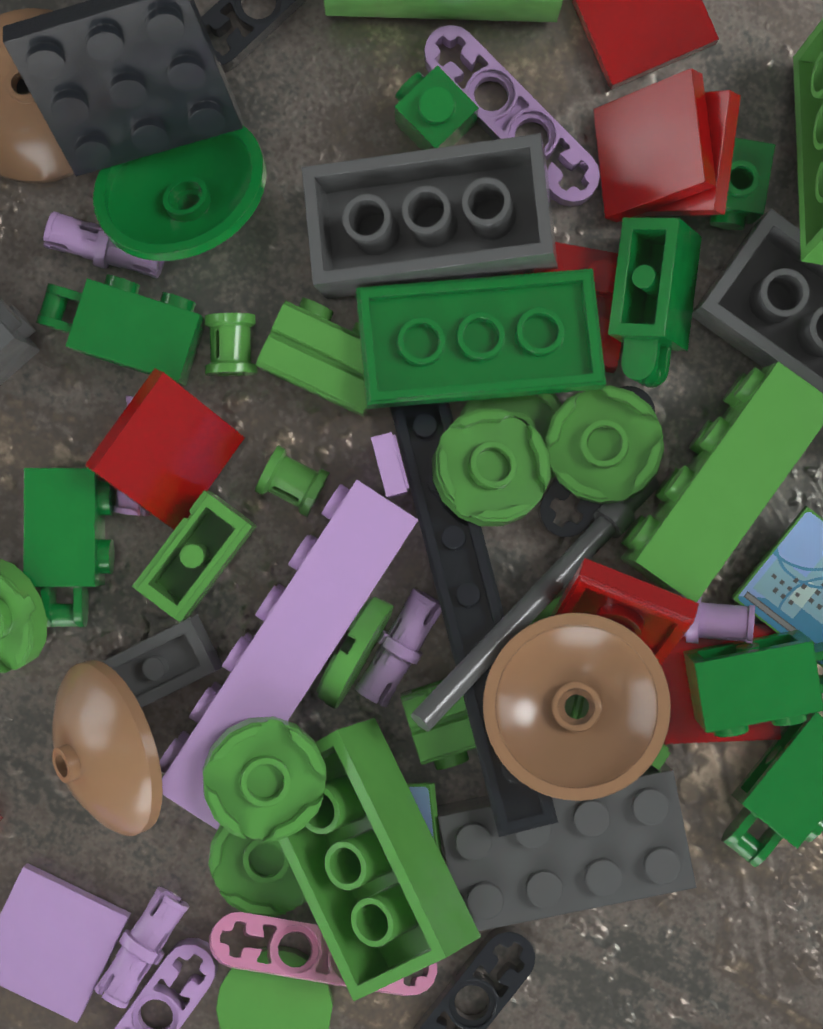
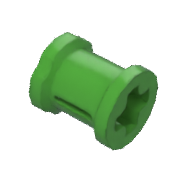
(230, 344)
(292, 481)

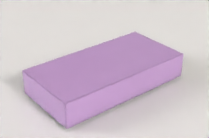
(390, 465)

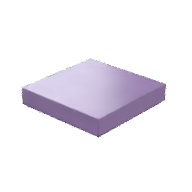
(56, 941)

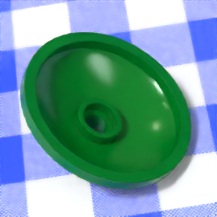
(181, 197)

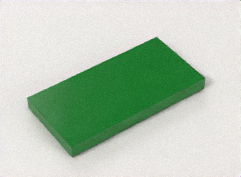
(480, 338)

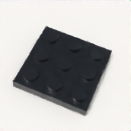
(123, 79)

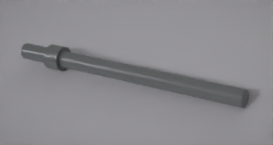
(609, 522)

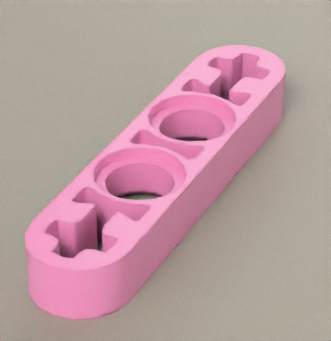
(319, 966)

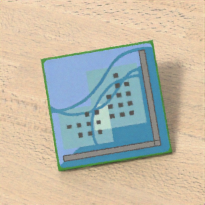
(790, 580)

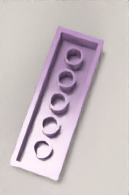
(297, 633)

